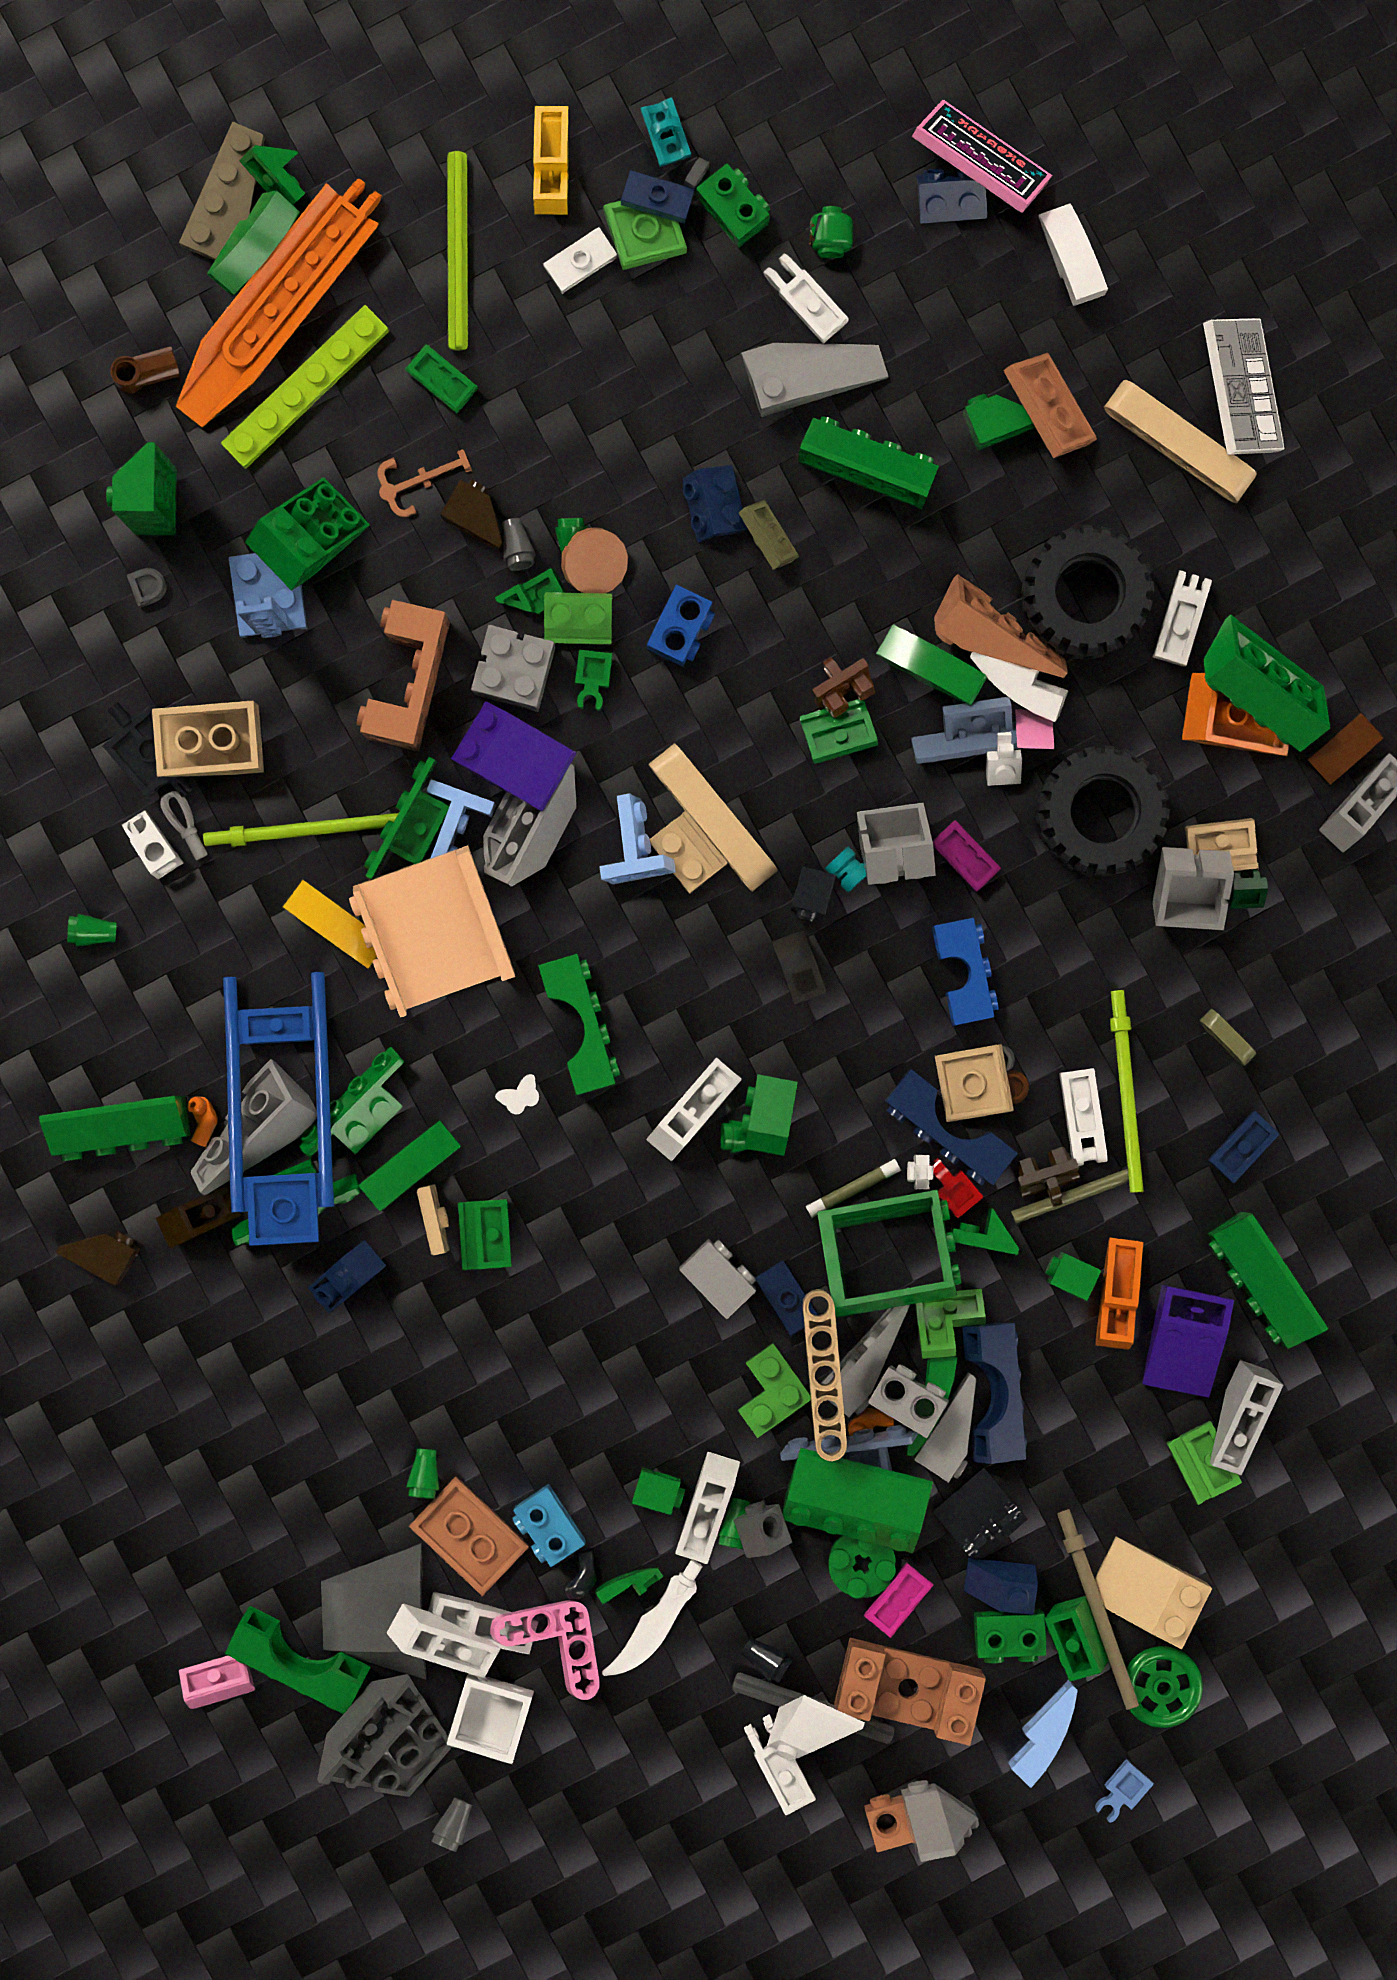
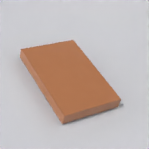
(1050, 404)
(469, 1535)

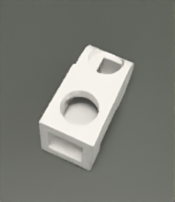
(151, 845)

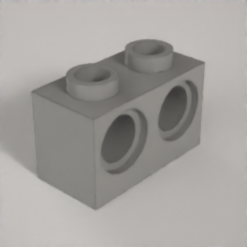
(905, 1408)

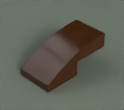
(1345, 748)

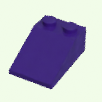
(513, 756)

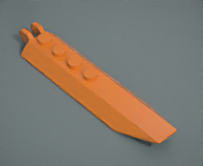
(276, 300)

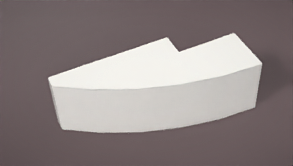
(1073, 254)
(1022, 686)
(476, 1618)

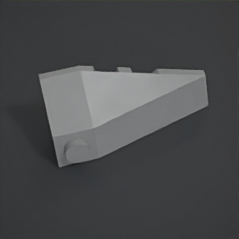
(804, 372)
(272, 1117)
(866, 1359)
(936, 1820)

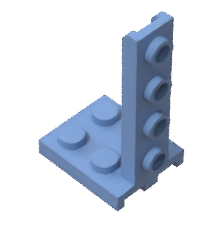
(263, 600)

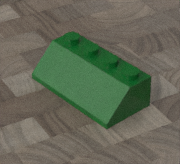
(867, 462)
(145, 493)
(1266, 685)
(116, 1126)
(1266, 1281)
(857, 1501)

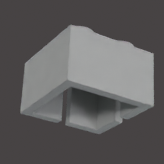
(513, 668)
(896, 843)
(1193, 888)
(718, 1278)

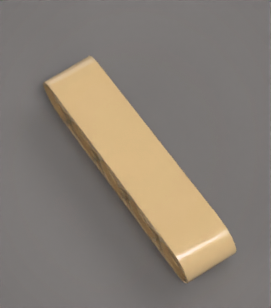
(1180, 441)
(713, 817)
(831, 1390)

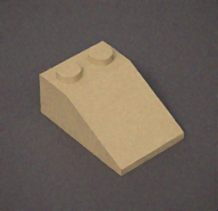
(208, 739)
(1150, 1592)

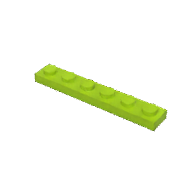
(305, 386)

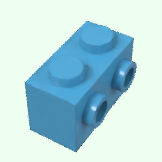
(548, 1526)

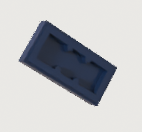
(657, 197)
(784, 1296)

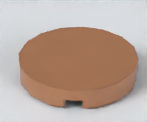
(594, 561)

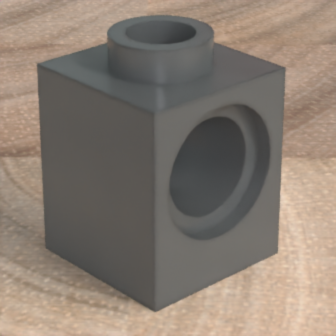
(762, 1530)

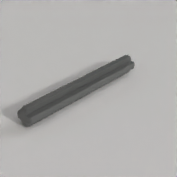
(780, 1696)

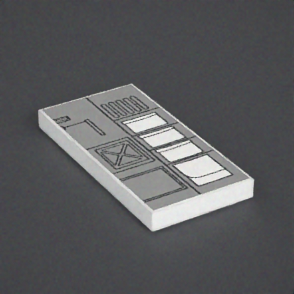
(1243, 386)

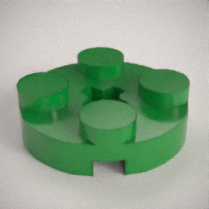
(856, 1582)

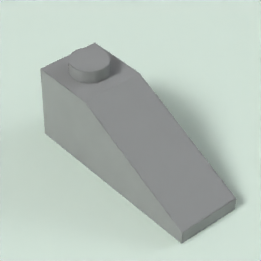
(1363, 805)
(1243, 1415)
(949, 1440)

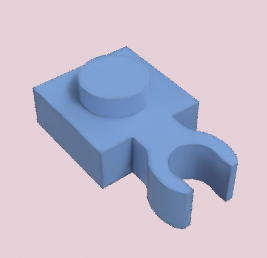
(1126, 1787)

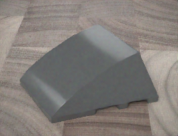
(363, 1604)
(384, 1740)

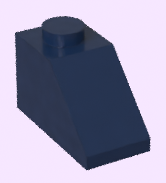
(1002, 1584)

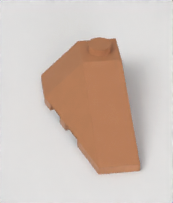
(975, 626)

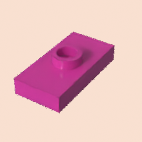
(898, 1599)

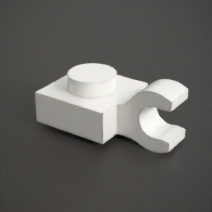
(1005, 764)
(920, 1172)

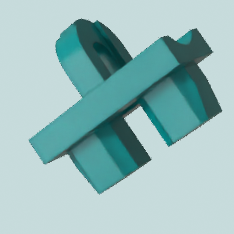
(660, 119)

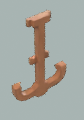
(389, 492)

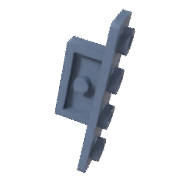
(967, 731)
(862, 1447)

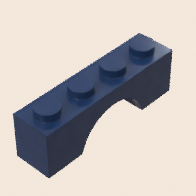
(915, 1101)
(1001, 1431)

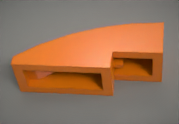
(1119, 1294)

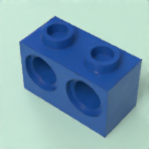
(673, 623)

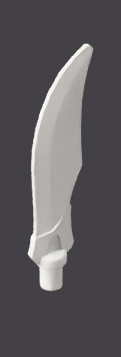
(657, 1622)

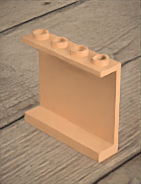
(431, 929)

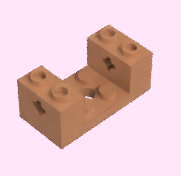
(419, 629)
(945, 1695)

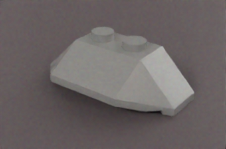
(523, 837)

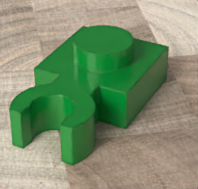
(593, 672)

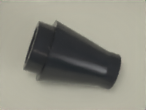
(767, 1659)

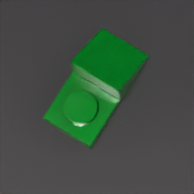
(267, 168)
(994, 1237)

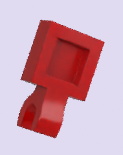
(957, 1189)

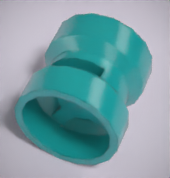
(847, 869)

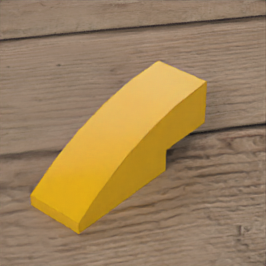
(551, 160)
(330, 922)

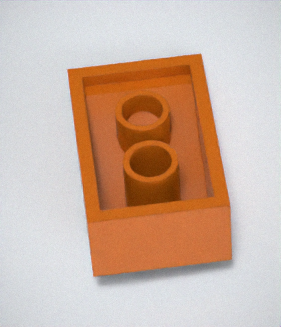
(1217, 722)

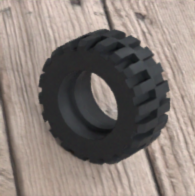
(1114, 556)
(1140, 785)

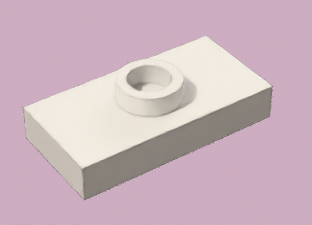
(580, 260)

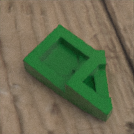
(531, 594)
(638, 1579)

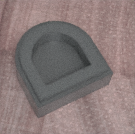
(697, 174)
(147, 586)

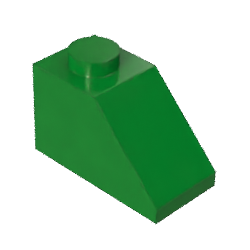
(995, 420)

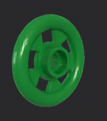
(1189, 1697)

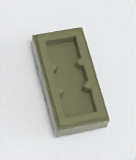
(768, 534)

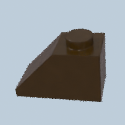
(473, 513)
(197, 1217)
(103, 1255)

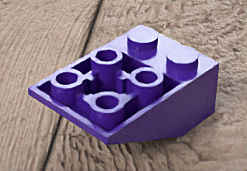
(1187, 1340)

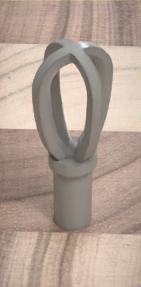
(189, 833)

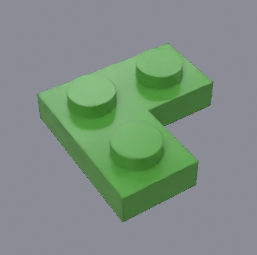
(939, 1317)
(781, 1393)

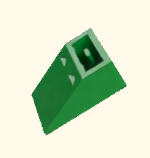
(306, 533)

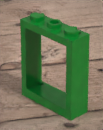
(882, 1210)

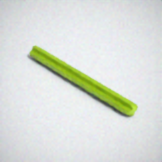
(457, 250)

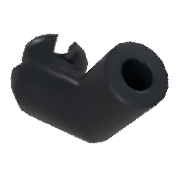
(585, 1579)

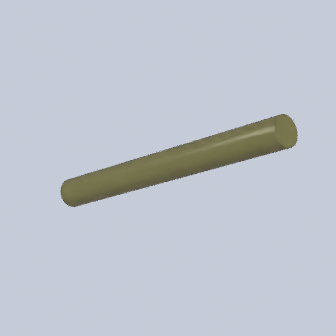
(1071, 1196)

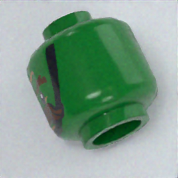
(831, 232)

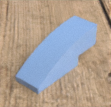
(1046, 1735)

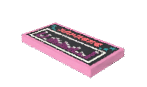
(982, 156)

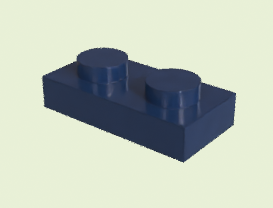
(1243, 1147)

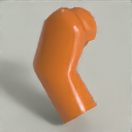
(205, 1118)
(869, 1419)

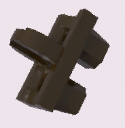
(1061, 1172)

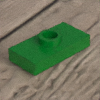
(441, 378)

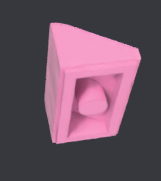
(215, 1681)

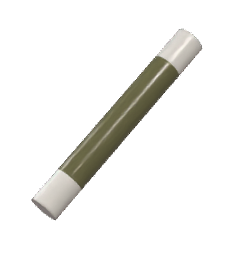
(853, 1188)

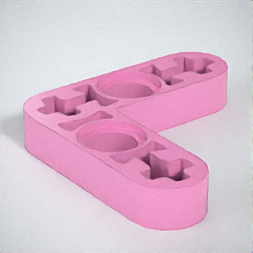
(556, 1627)

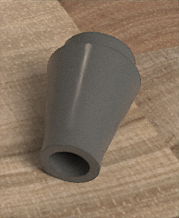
(516, 546)
(452, 1826)

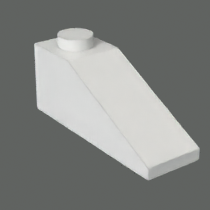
(693, 1109)
(707, 1507)
(441, 1642)

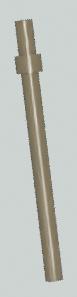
(1075, 1545)

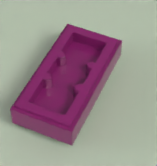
(965, 856)

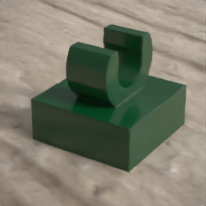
(1248, 891)

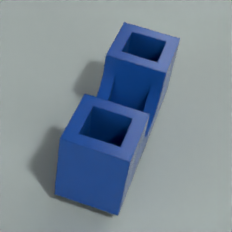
(962, 942)

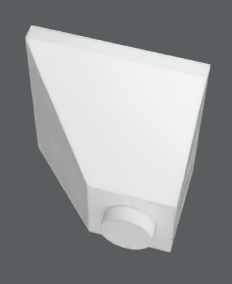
(807, 1726)

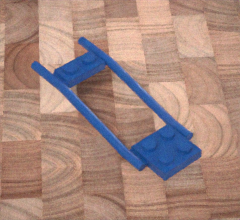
(279, 1206)

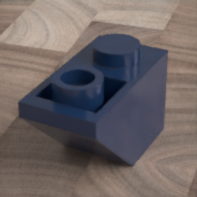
(346, 1276)

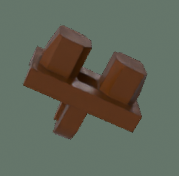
(831, 692)

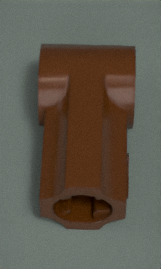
(149, 369)

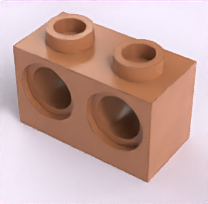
(896, 1834)

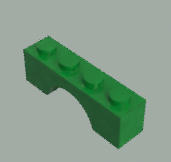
(591, 1066)
(262, 1647)

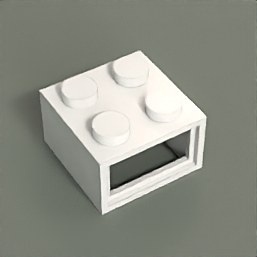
(490, 1717)

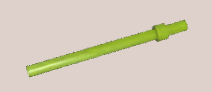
(239, 835)
(1121, 1025)

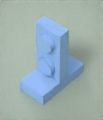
(456, 819)
(635, 846)

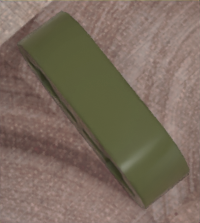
(1227, 1037)

